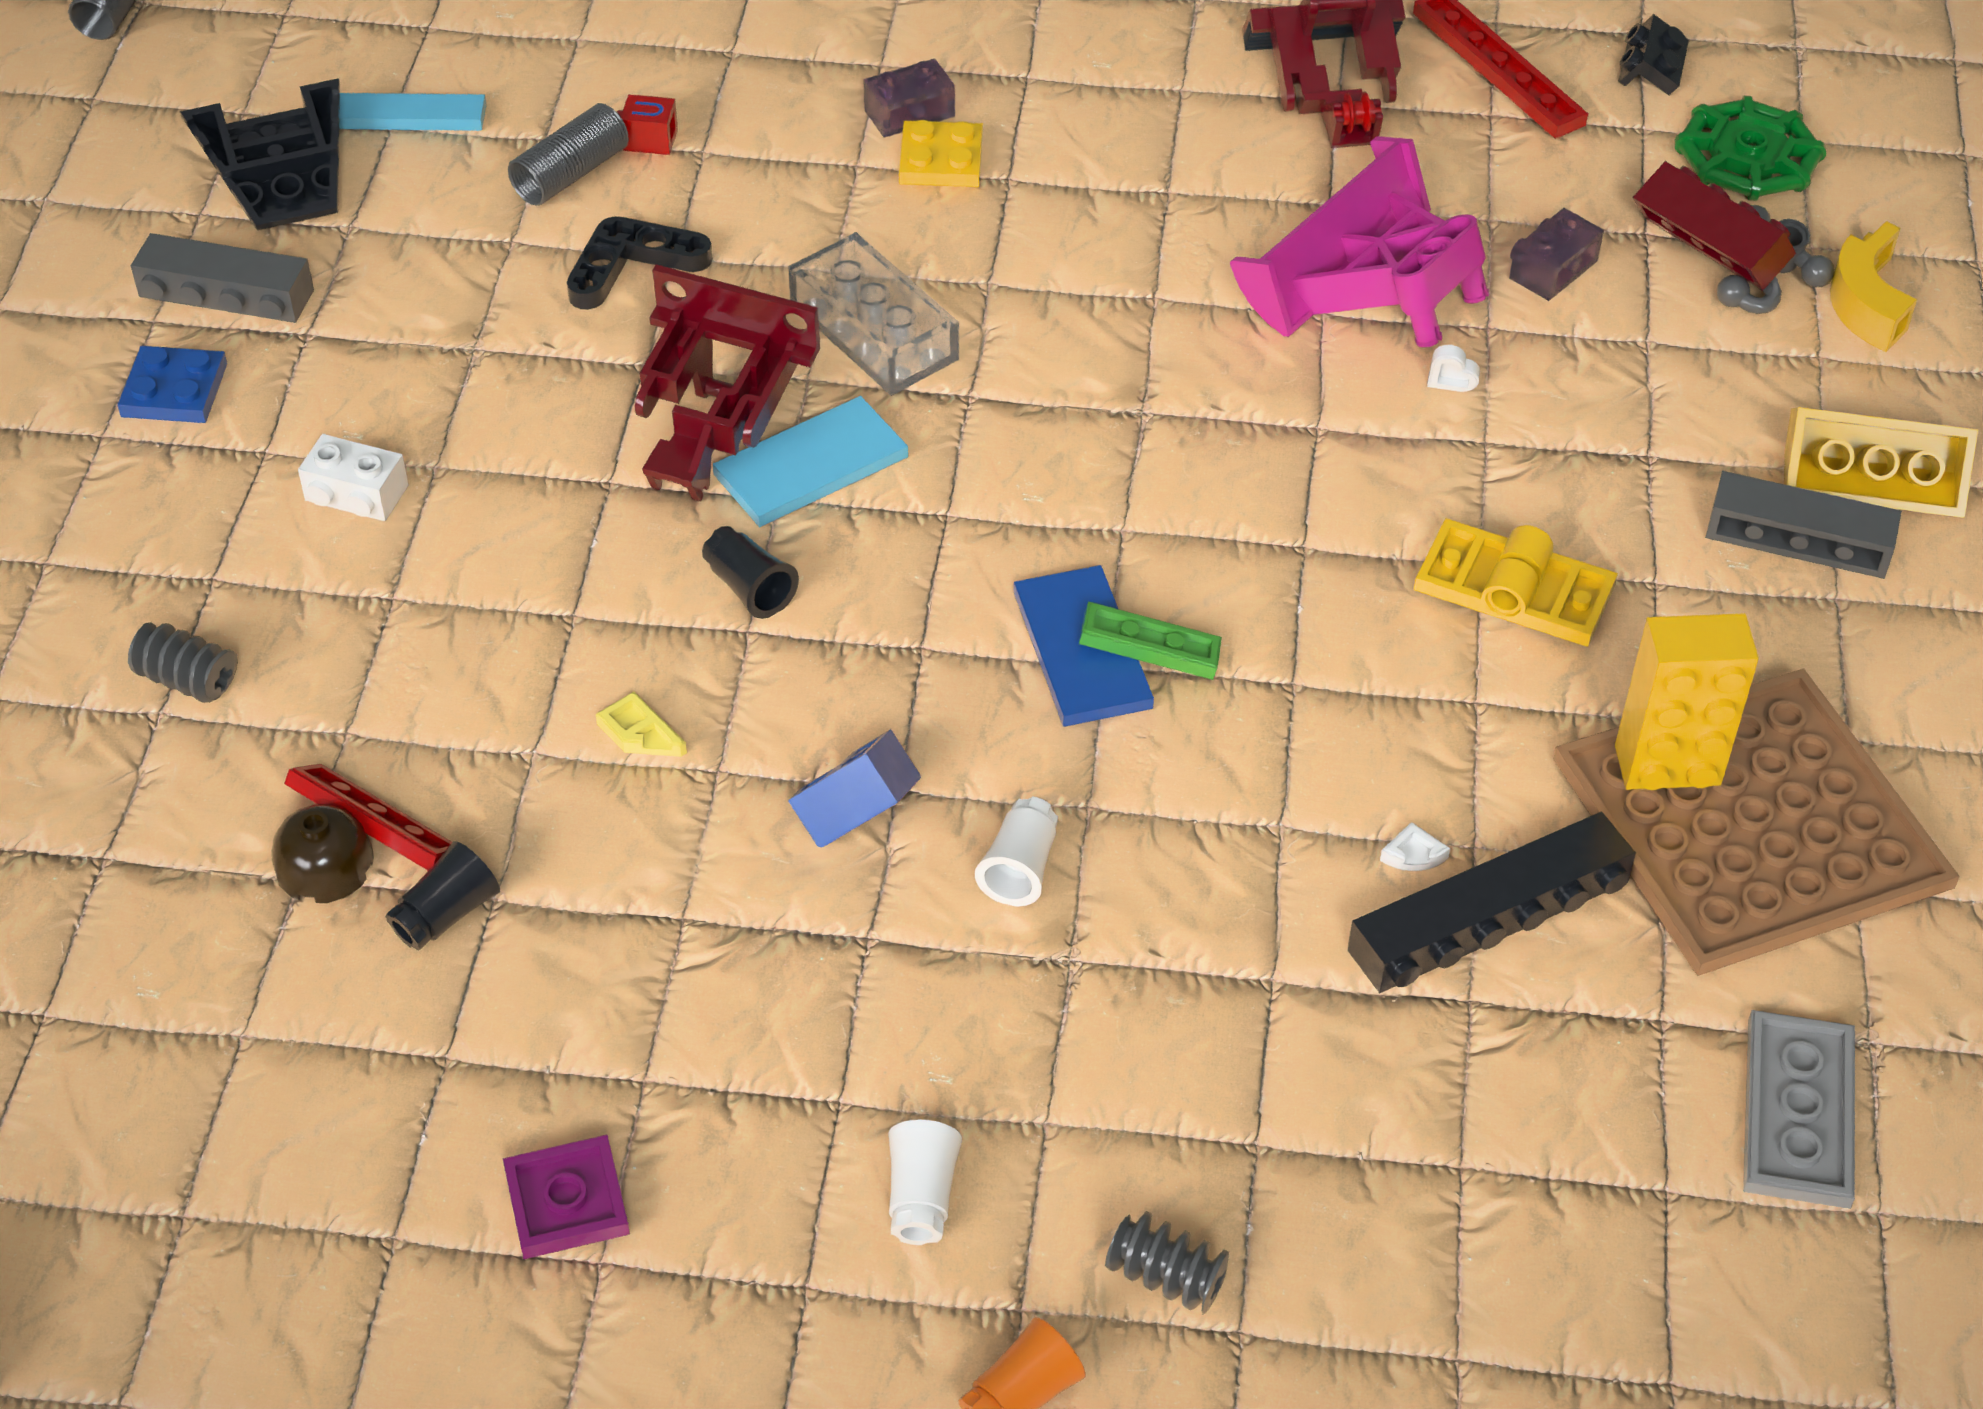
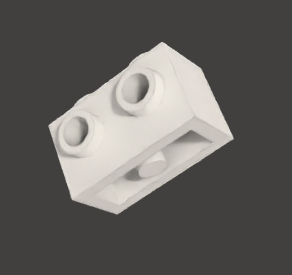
(353, 477)

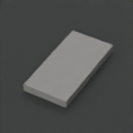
(1800, 1109)

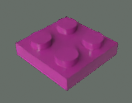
(565, 1196)

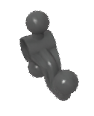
(1815, 271)

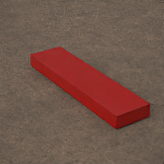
(376, 816)

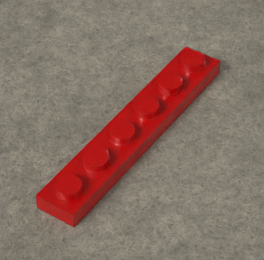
(1502, 66)

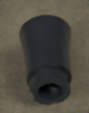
(751, 572)
(442, 896)

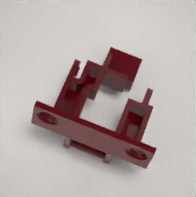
(685, 353)

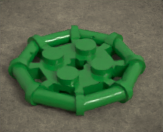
(1731, 149)

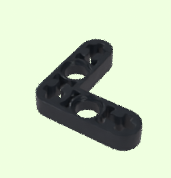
(624, 240)

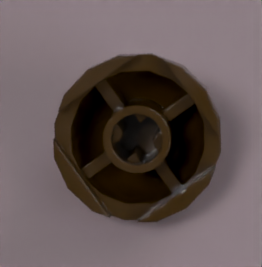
(321, 853)

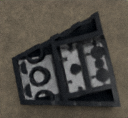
(277, 163)

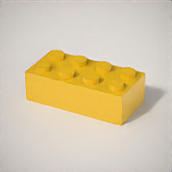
(1685, 700)

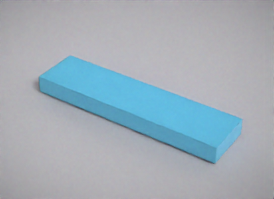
(412, 111)

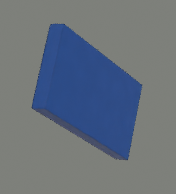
(1081, 679)

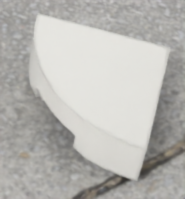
(1414, 850)

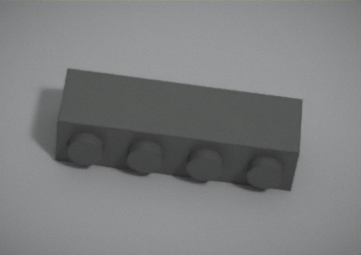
(222, 277)
(1804, 524)

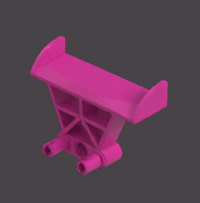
(1369, 251)

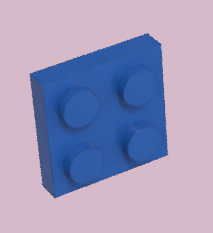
(172, 384)

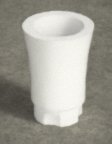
(1017, 859)
(921, 1178)

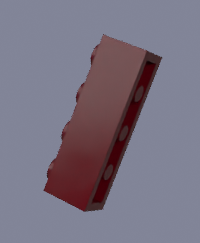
(1715, 224)

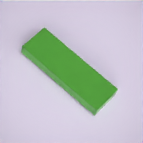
(1150, 640)

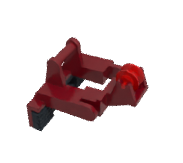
(1289, 30)

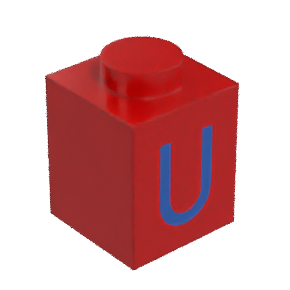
(650, 123)

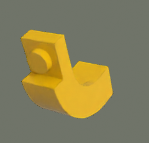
(1862, 297)

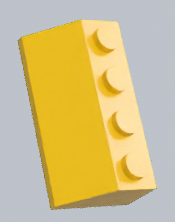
(1880, 460)

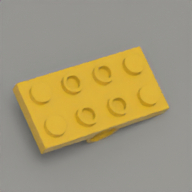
(1516, 580)

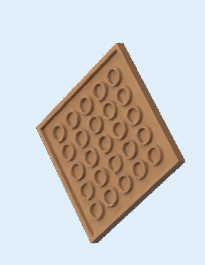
(1780, 850)

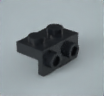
(1655, 53)

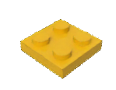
(941, 153)

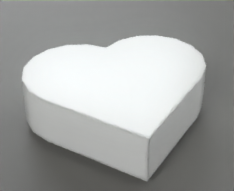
(1452, 370)

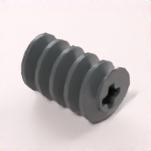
(182, 661)
(1167, 1262)

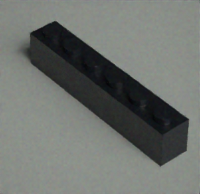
(1490, 902)

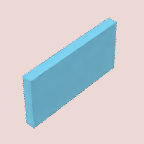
(810, 461)

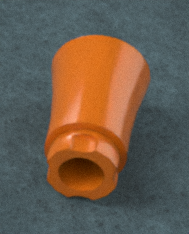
(1028, 1372)

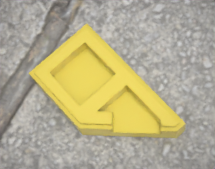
(639, 728)

